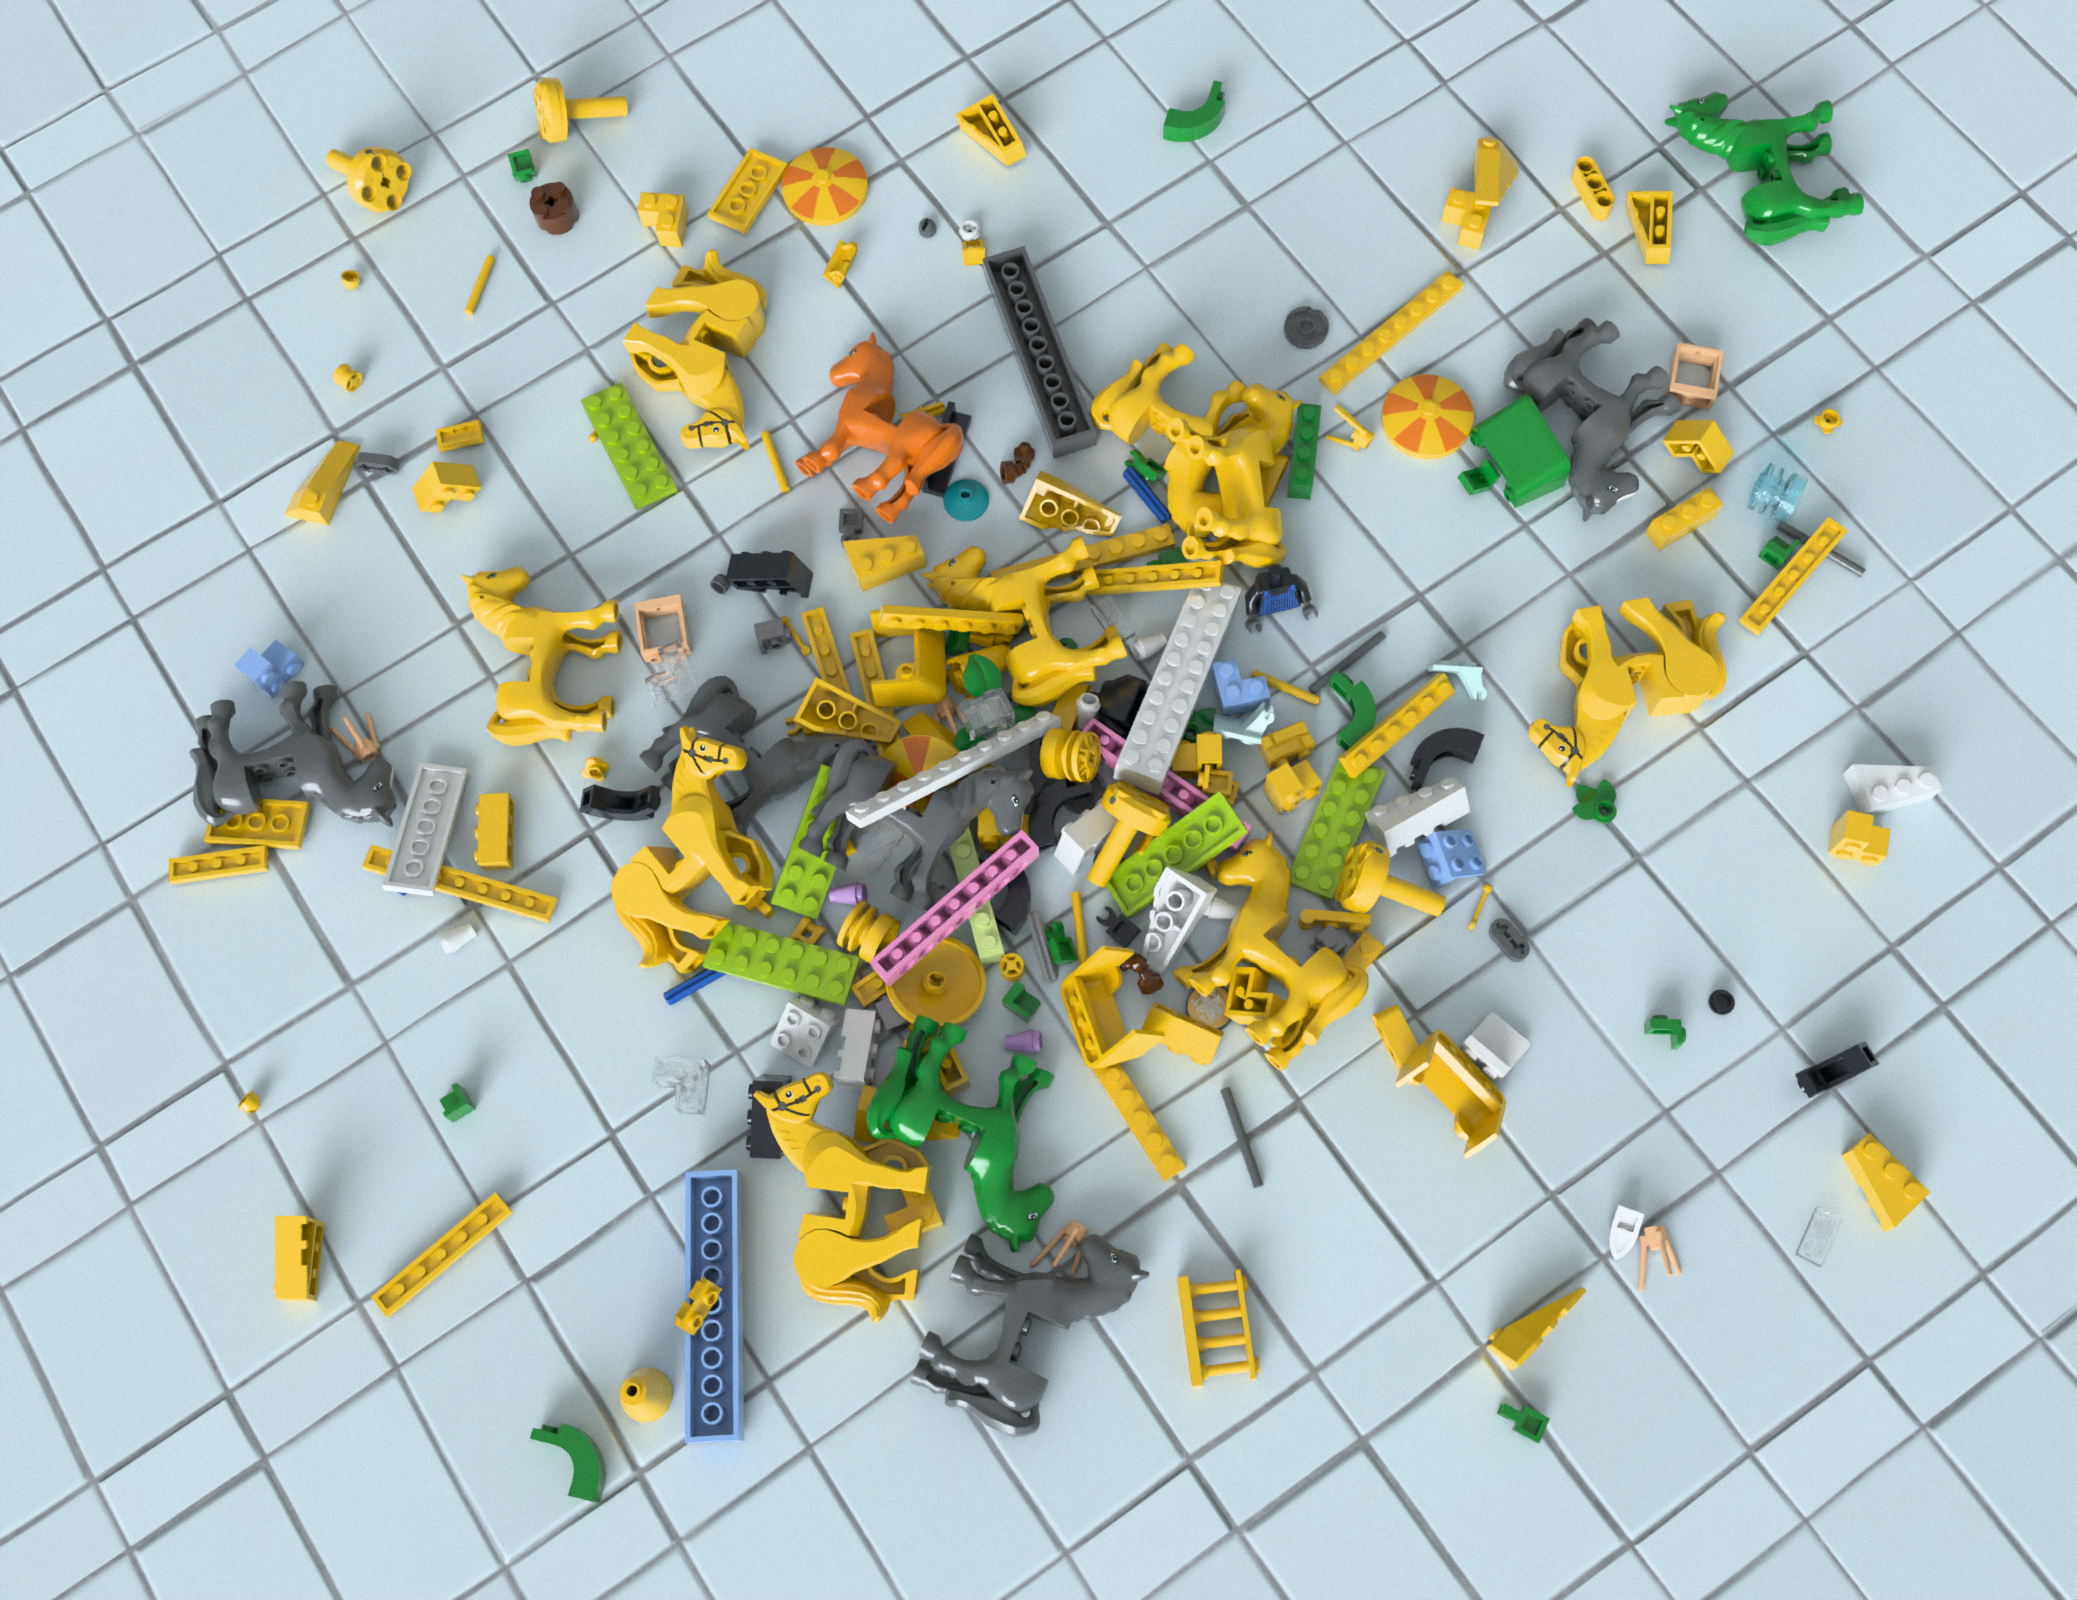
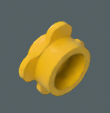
(1833, 418)
(595, 763)

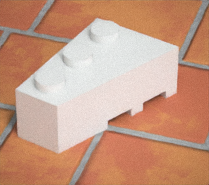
(1890, 786)
(1084, 837)
(858, 1049)

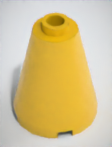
(996, 654)
(646, 1394)

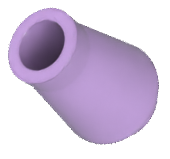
(848, 894)
(1027, 1041)

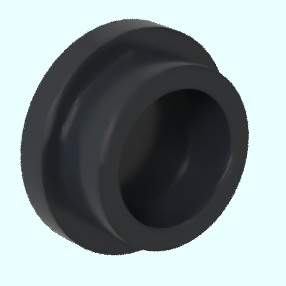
(1721, 1002)

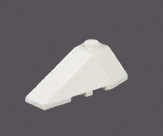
(1176, 911)

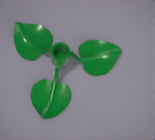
(978, 678)

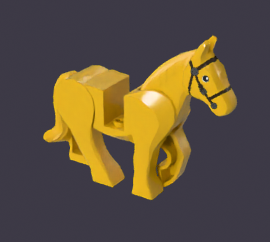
(729, 320)
(1672, 680)
(701, 826)
(831, 1254)

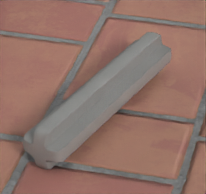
(1042, 947)

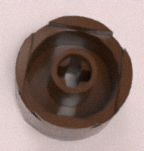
(554, 208)

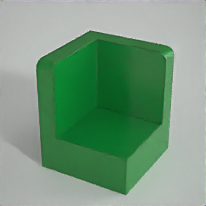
(1777, 551)
(1020, 1002)
(456, 1103)

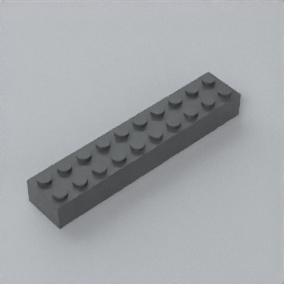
(1039, 352)

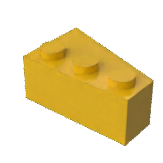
(992, 130)
(1652, 223)
(883, 559)
(1885, 1181)
(297, 1257)

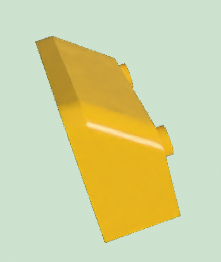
(918, 681)
(1095, 1014)
(1459, 1086)

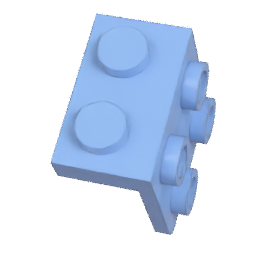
(1451, 856)

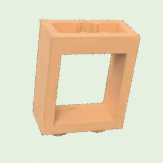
(1689, 394)
(658, 608)

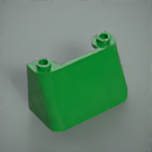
(1523, 451)

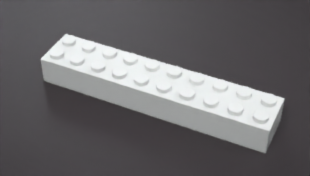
(1176, 687)

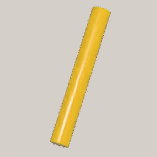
(479, 285)
(776, 464)
(1288, 688)
(1079, 927)

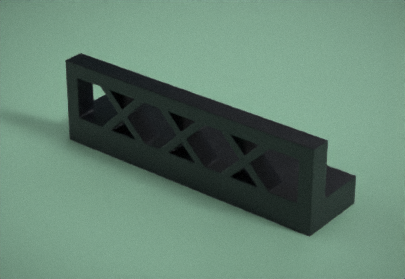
(938, 482)

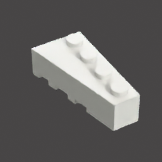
(1417, 814)

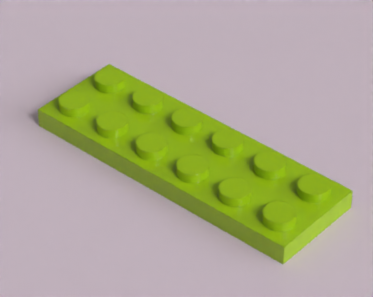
(629, 446)
(1334, 830)
(1182, 846)
(804, 876)
(783, 963)

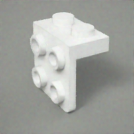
(804, 1029)
(1495, 1046)

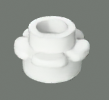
(969, 230)

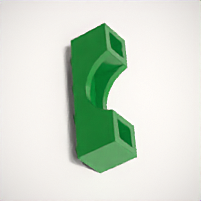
(1304, 451)

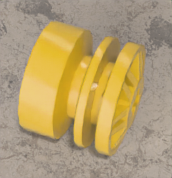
(1070, 754)
(867, 931)

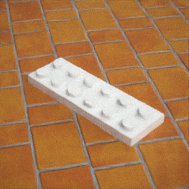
(425, 829)

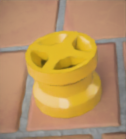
(347, 377)
(1009, 963)

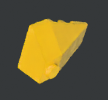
(1493, 171)
(322, 489)
(1064, 507)
(839, 713)

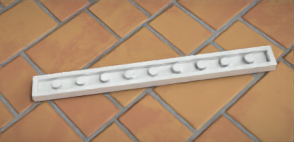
(952, 769)

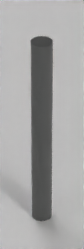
(1833, 555)
(1348, 661)
(1241, 1137)

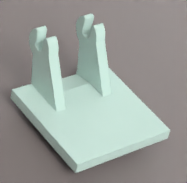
(1467, 672)
(1248, 730)

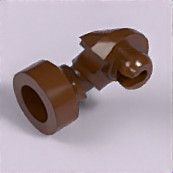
(1023, 457)
(1149, 980)

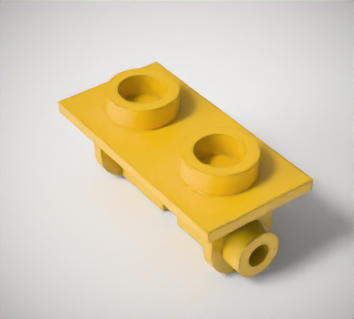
(840, 262)
(692, 1316)

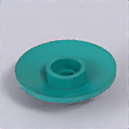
(966, 508)

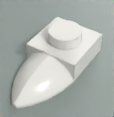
(1624, 1230)

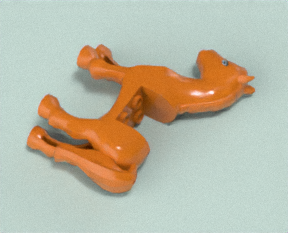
(864, 420)

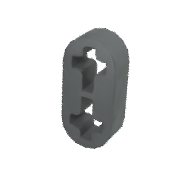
(377, 463)
(1513, 936)

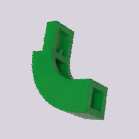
(1196, 124)
(1362, 707)
(586, 1457)

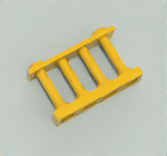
(1196, 1344)

